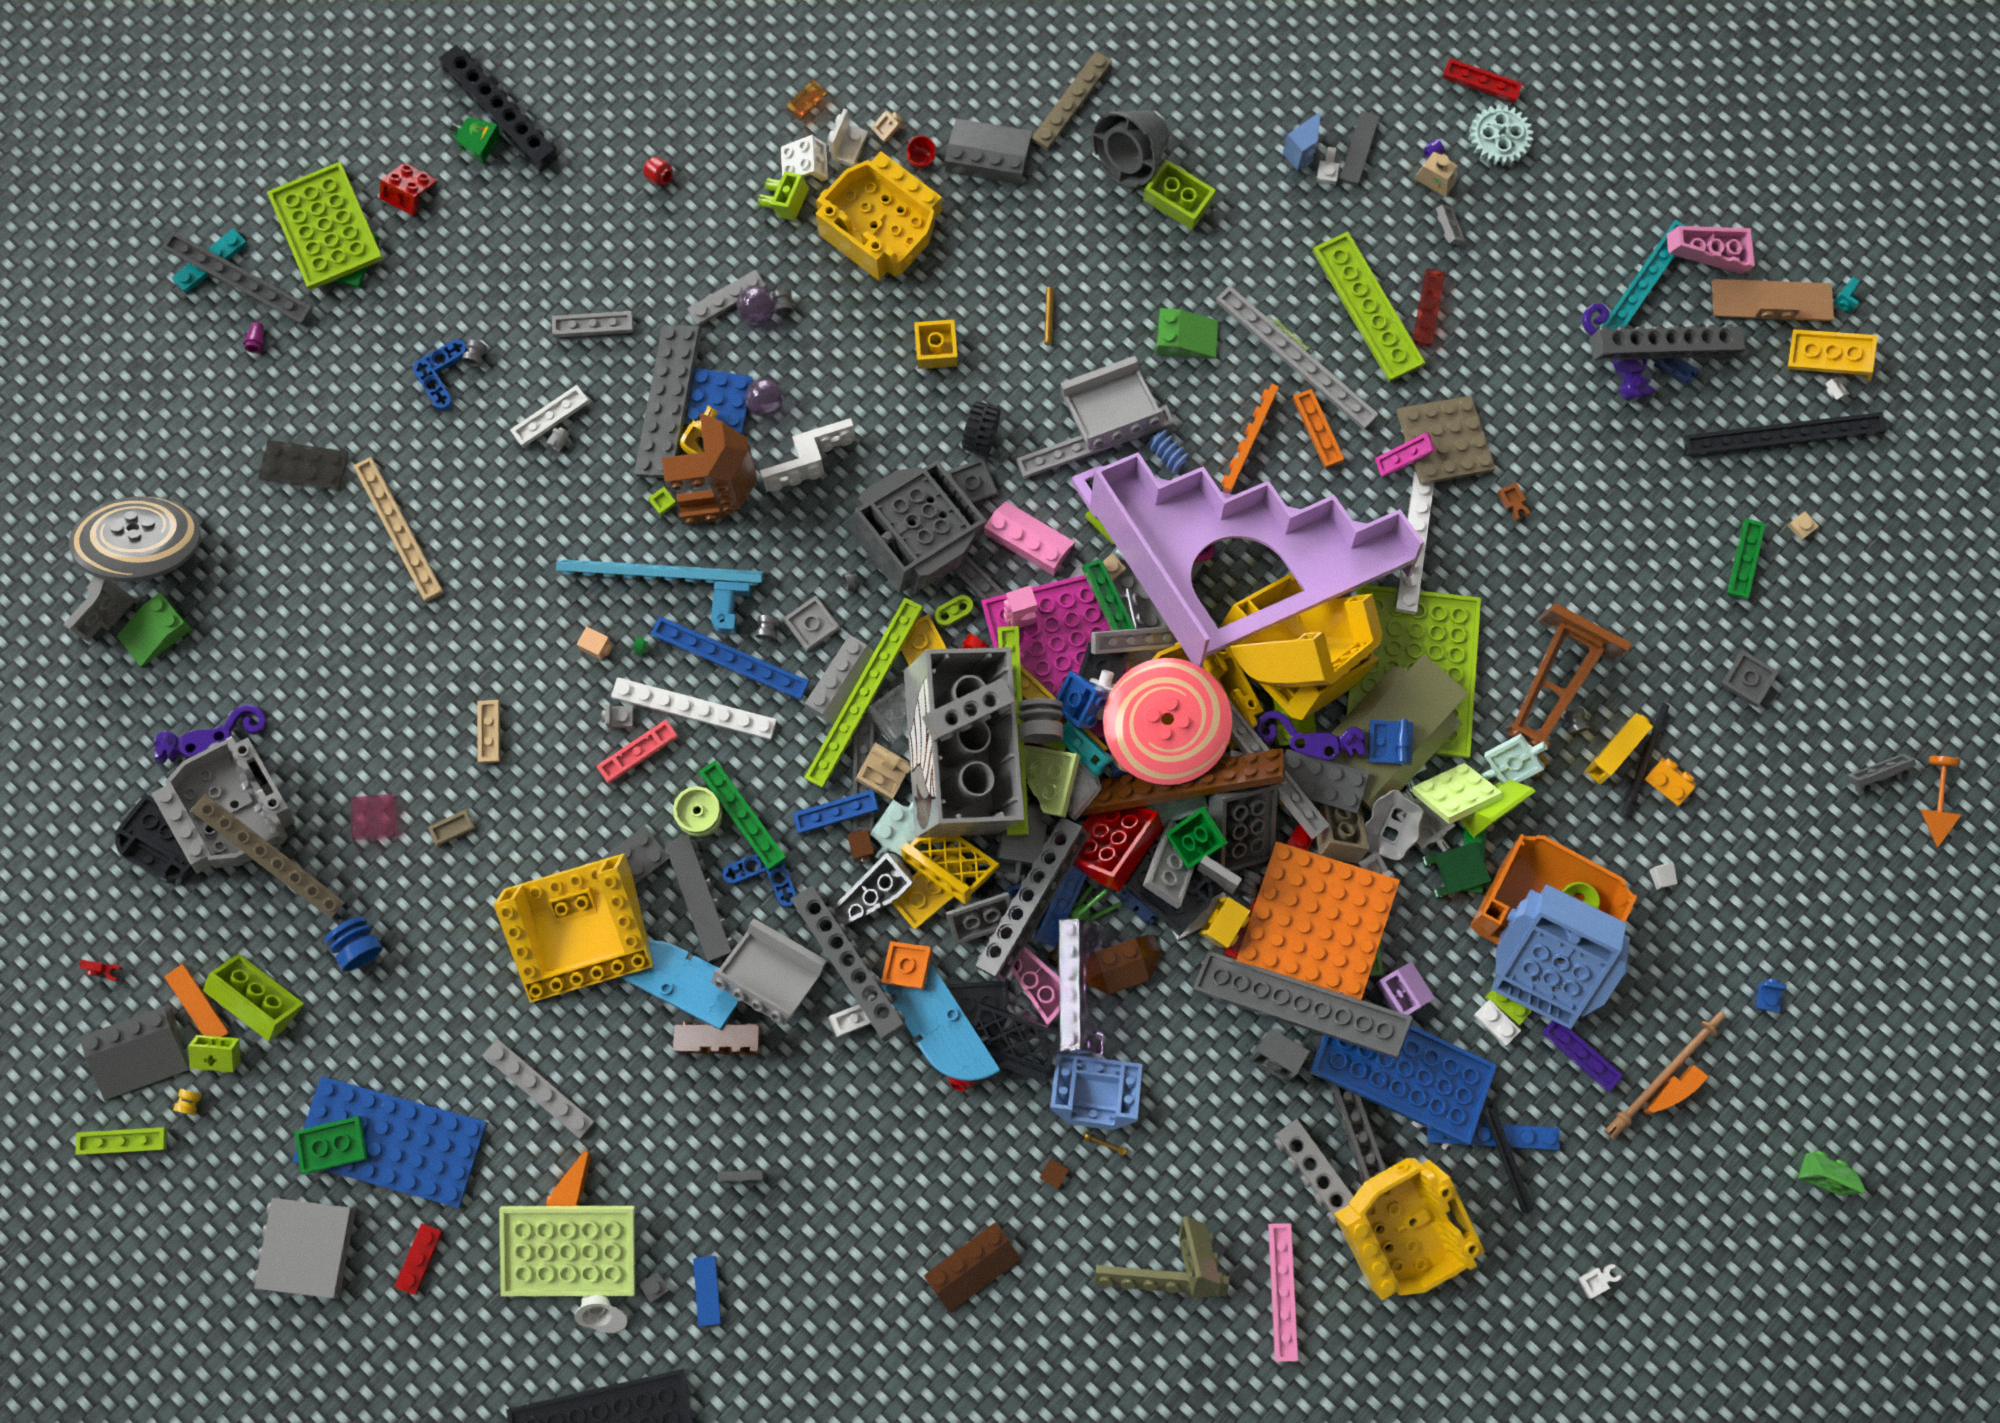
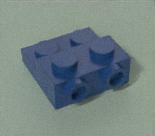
(1081, 700)

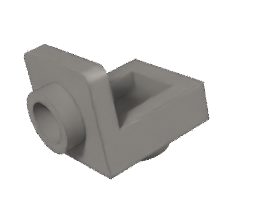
(1375, 863)

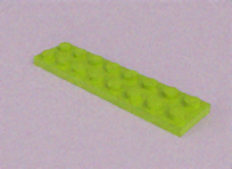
(1368, 306)

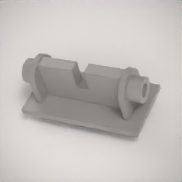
(1131, 604)

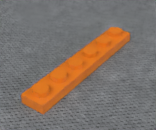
(1252, 432)

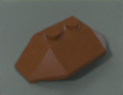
(1123, 964)

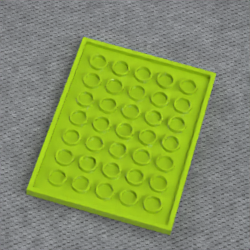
(1443, 631)

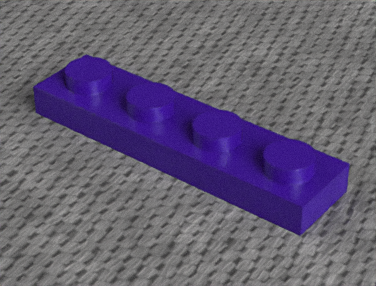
(1582, 1055)

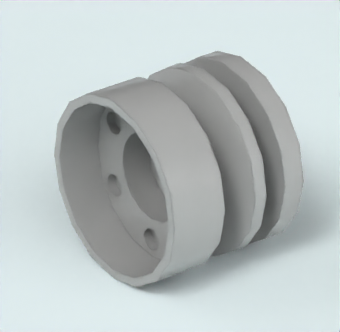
(1040, 719)

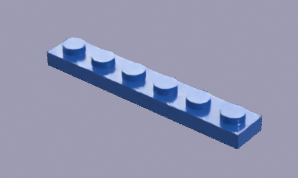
(1518, 1137)

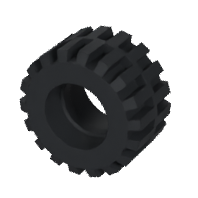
(981, 428)

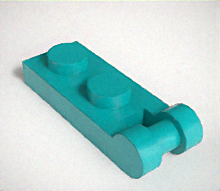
(1080, 743)

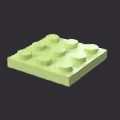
(1457, 793)

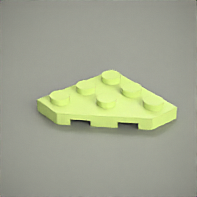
(1051, 777)

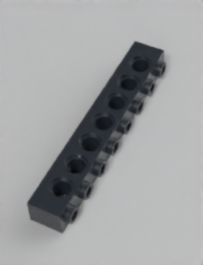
(539, 157)

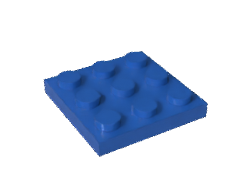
(723, 393)

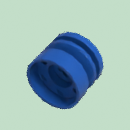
(353, 944)

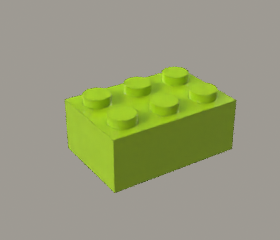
(1179, 194)

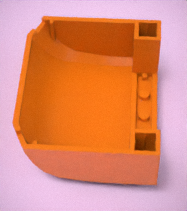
(1539, 862)

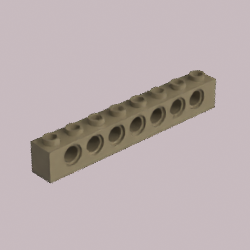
(267, 856)

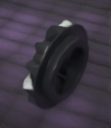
(985, 887)

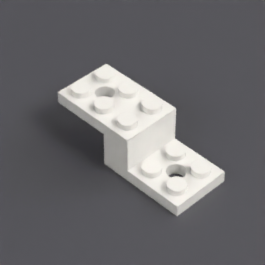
(809, 461)

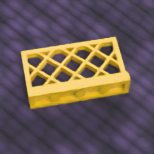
(942, 877)

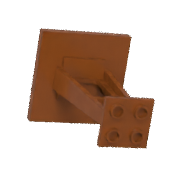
(1587, 634)

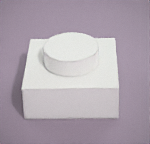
(1836, 389)

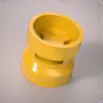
(186, 1107)

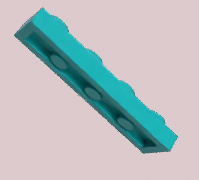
(225, 247)

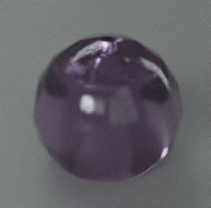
(755, 305)
(764, 397)

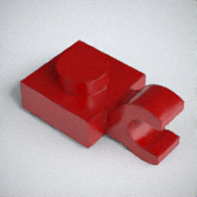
(96, 968)

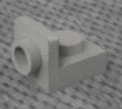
(618, 716)

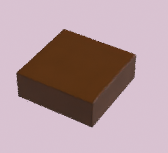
(1054, 1173)

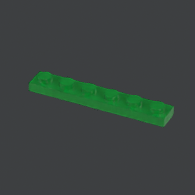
(742, 815)

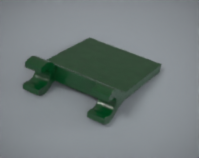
(1459, 869)

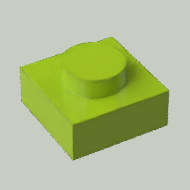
(662, 501)

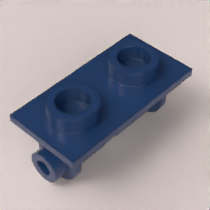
(1677, 369)
(1131, 902)

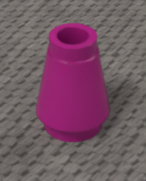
(255, 338)

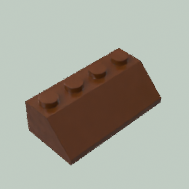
(972, 1267)

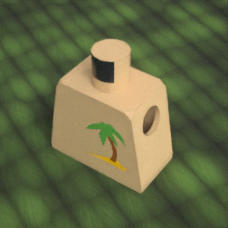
(1438, 174)

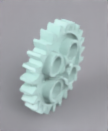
(1500, 135)

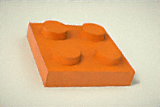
(906, 965)

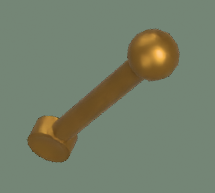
(1121, 1151)

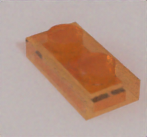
(806, 100)

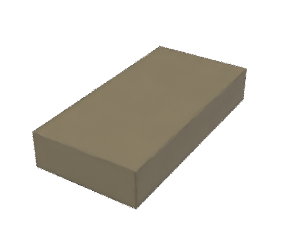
(451, 828)

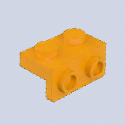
(1671, 781)

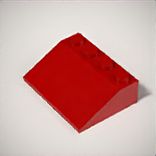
(1117, 844)

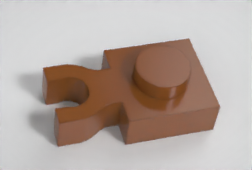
(1512, 499)

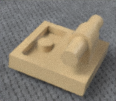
(883, 771)

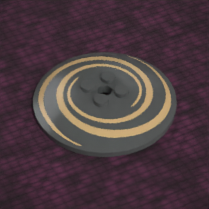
(134, 538)

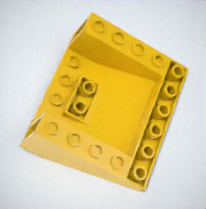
(575, 927)

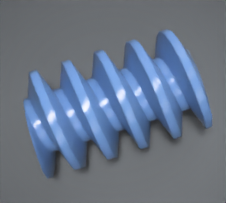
(1169, 452)

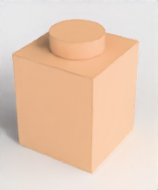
(594, 643)

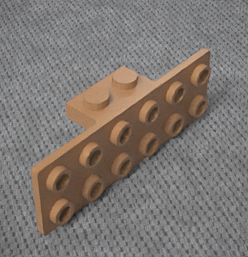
(1772, 300)

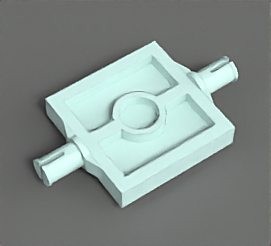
(1514, 760)
(894, 828)

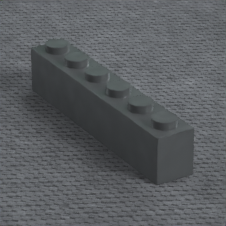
(699, 899)

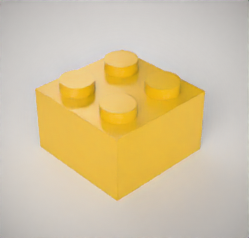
(936, 344)
(1225, 922)

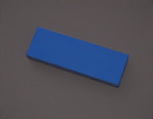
(707, 1291)

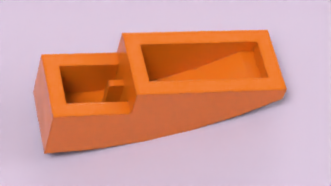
(1676, 1089)

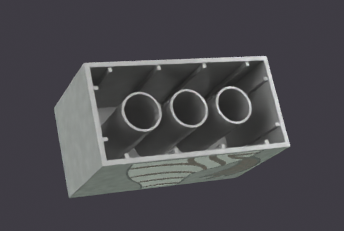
(975, 776)

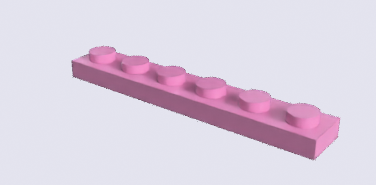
(1282, 1292)

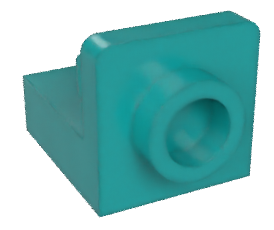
(1845, 298)

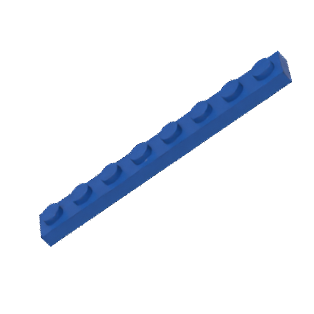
(730, 658)

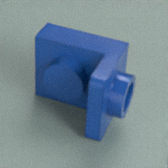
(1770, 995)

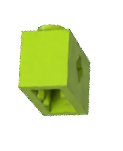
(214, 1053)

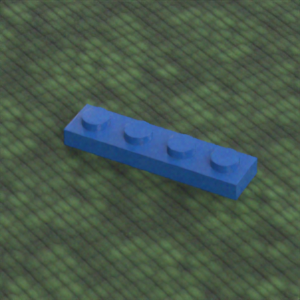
(835, 812)
(1060, 906)

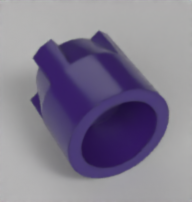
(1434, 146)

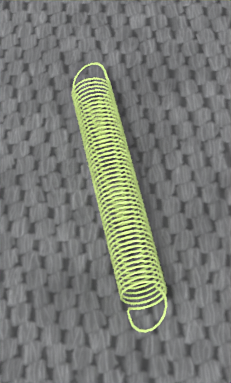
(1288, 332)

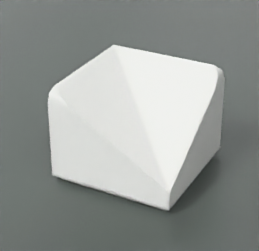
(1664, 875)

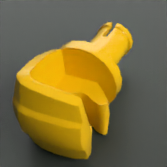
(689, 440)

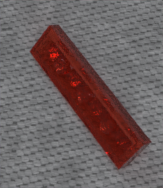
(1428, 307)

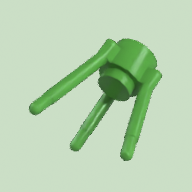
(1082, 912)

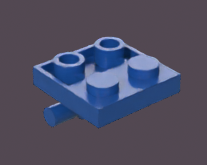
(1390, 742)

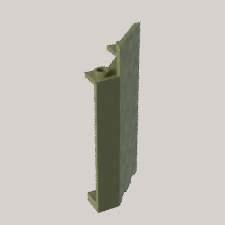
(1418, 694)

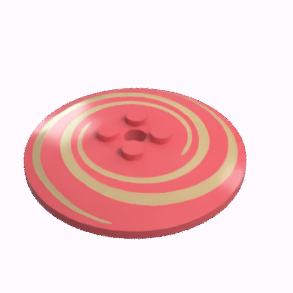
(1173, 751)

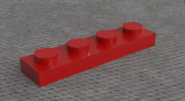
(1482, 80)

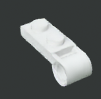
(852, 1019)

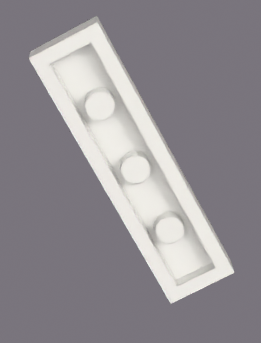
(549, 416)

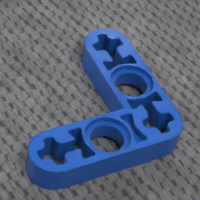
(433, 369)
(761, 869)

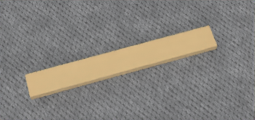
(398, 529)

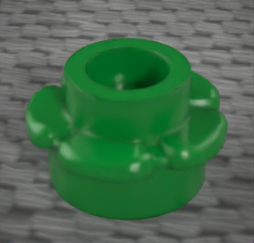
(640, 646)

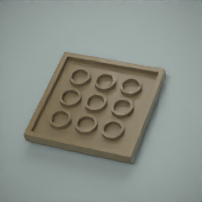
(1455, 435)

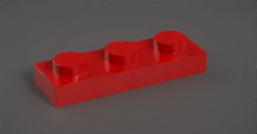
(418, 1259)

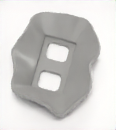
(1381, 818)

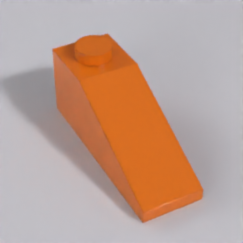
(571, 1187)

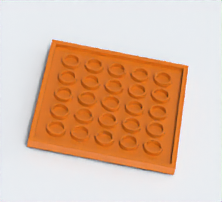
(1318, 920)

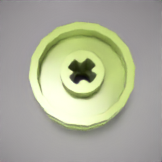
(691, 801)

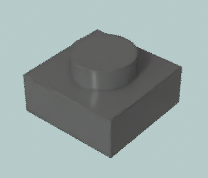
(654, 1287)

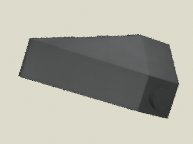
(877, 888)

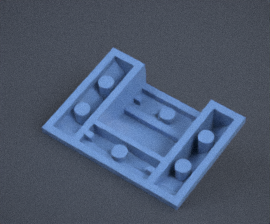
(1096, 1091)

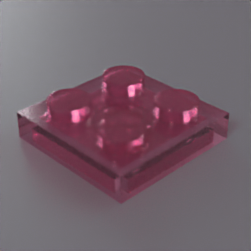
(373, 816)

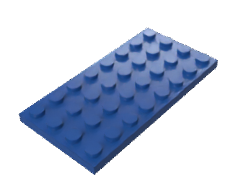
(1427, 1084)
(406, 1142)

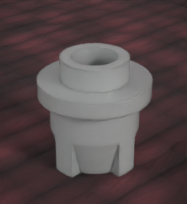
(558, 438)

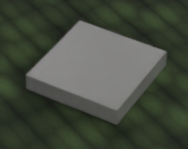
(811, 623)

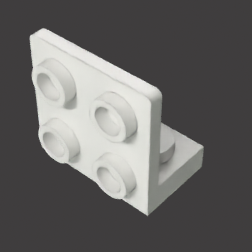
(846, 141)
(805, 158)

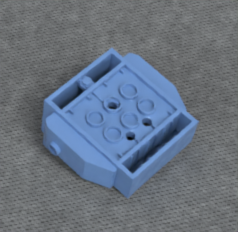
(1552, 928)

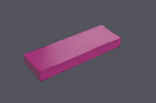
(1405, 454)

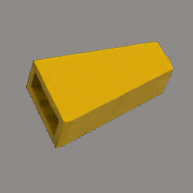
(1618, 748)

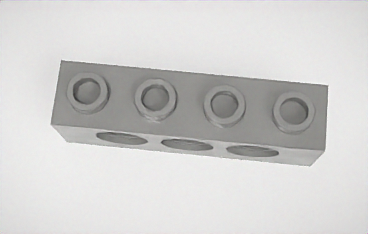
(996, 691)

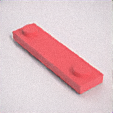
(637, 751)

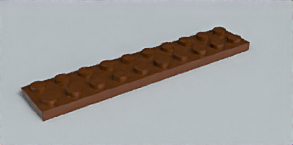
(1225, 776)

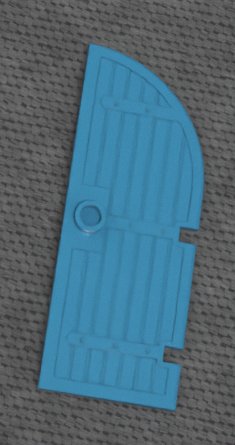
(684, 984)
(946, 1032)

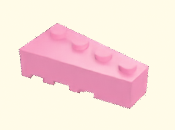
(1714, 246)
(1039, 983)

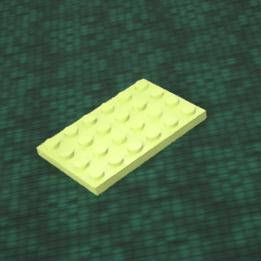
(567, 1250)

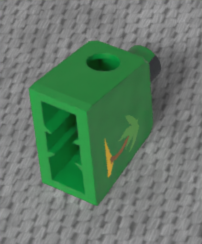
(476, 137)

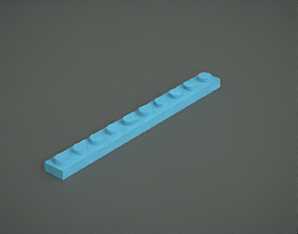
(670, 573)

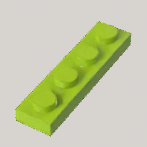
(121, 1141)

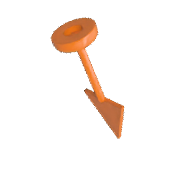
(1937, 821)

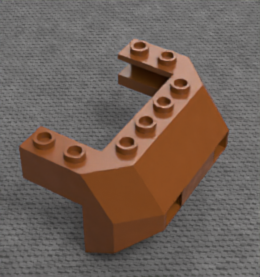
(723, 464)

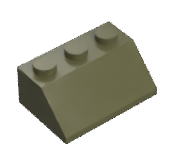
(1199, 1258)

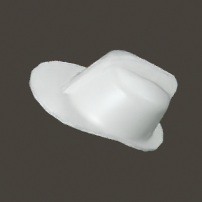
(600, 1315)

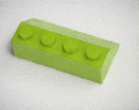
(252, 996)

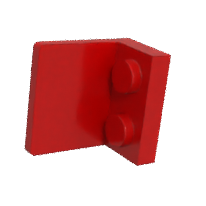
(404, 186)

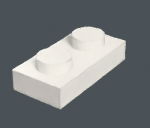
(1497, 1022)

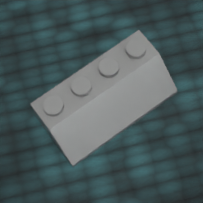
(839, 680)

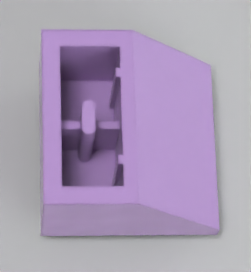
(1405, 990)

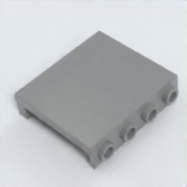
(1111, 403)
(769, 972)
(304, 1248)

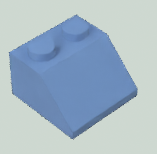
(1302, 143)

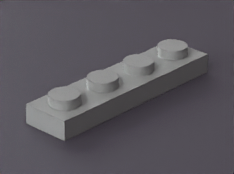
(723, 299)
(592, 324)

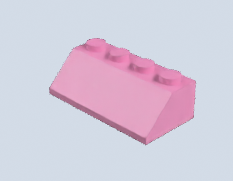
(1028, 537)

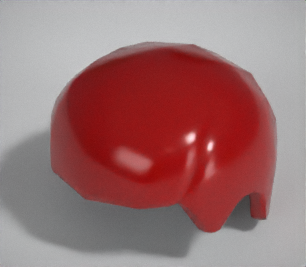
(921, 152)

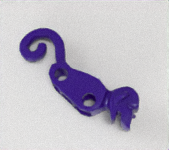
(1634, 384)
(1314, 742)
(170, 746)

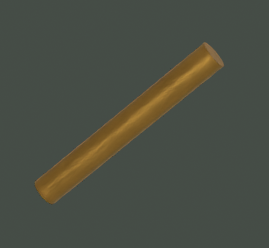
(1049, 316)

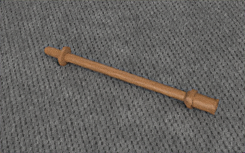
(1624, 1119)

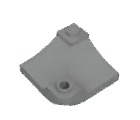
(101, 608)

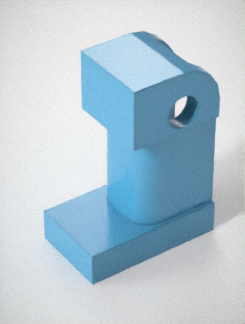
(724, 605)

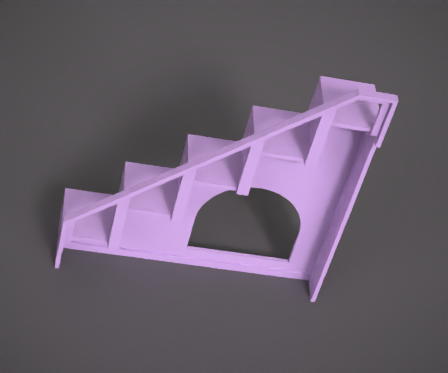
(1169, 523)

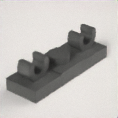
(1882, 772)

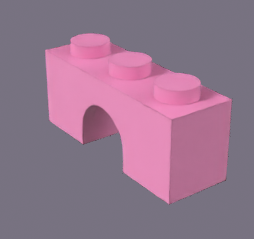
(1020, 607)

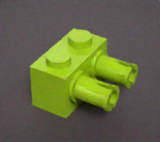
(788, 195)

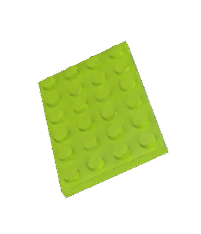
(324, 226)

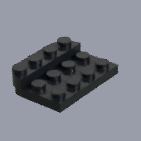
(151, 845)
(1196, 900)

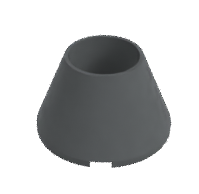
(1130, 145)

